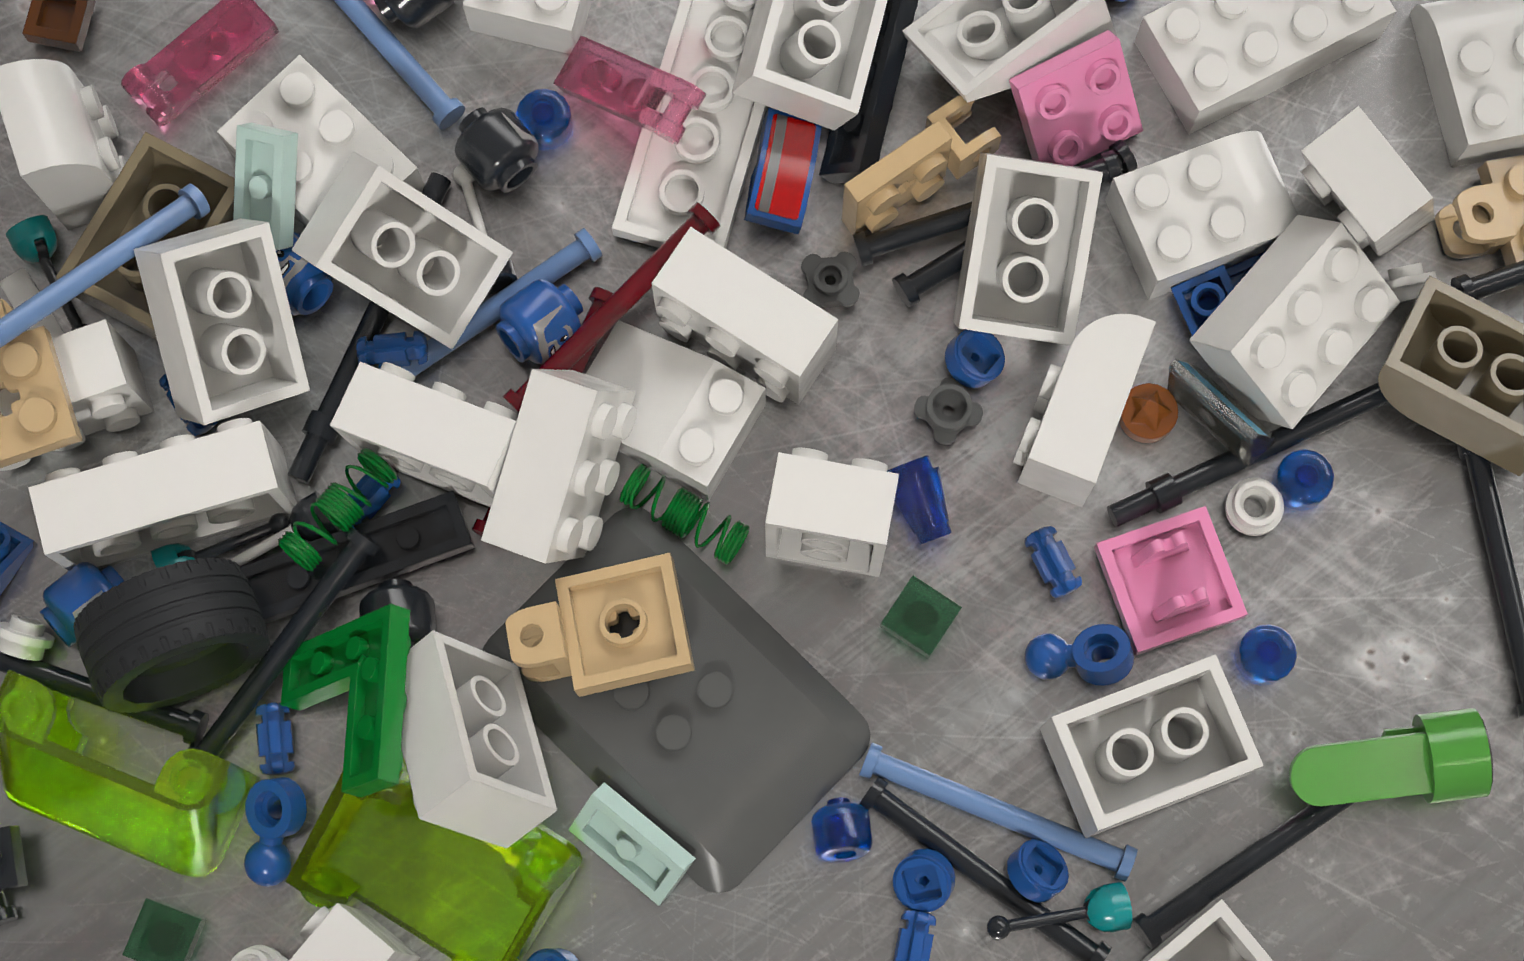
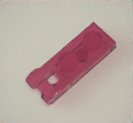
(199, 58)
(628, 88)

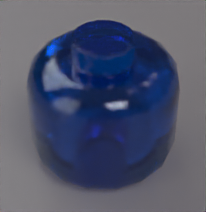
(546, 117)
(1303, 479)
(1265, 654)
(841, 831)

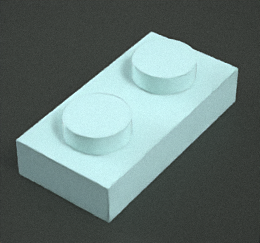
(266, 179)
(631, 843)

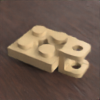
(915, 169)
(1488, 214)
(44, 414)
(577, 639)

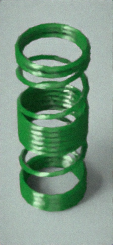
(337, 508)
(684, 514)

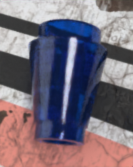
(922, 499)

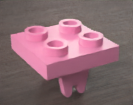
(1077, 102)
(1170, 580)

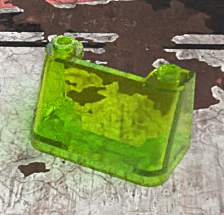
(176, 823)
(431, 880)

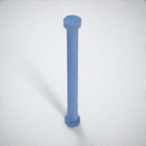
(445, 110)
(188, 205)
(488, 312)
(999, 812)

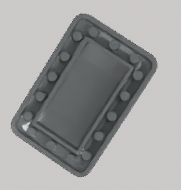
(711, 753)

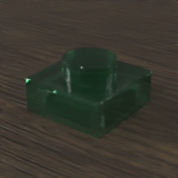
(920, 617)
(163, 934)

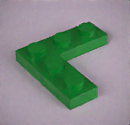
(371, 664)

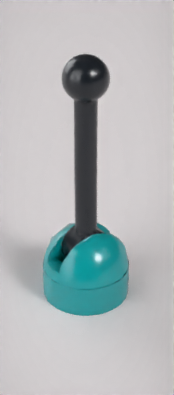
(36, 242)
(179, 552)
(1104, 908)

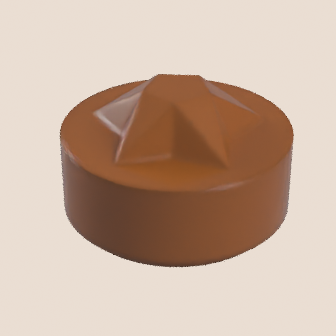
(1149, 413)

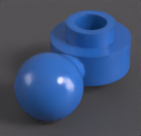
(1050, 655)
(273, 811)

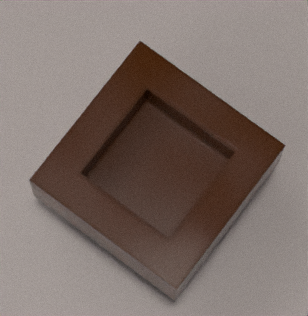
(59, 23)

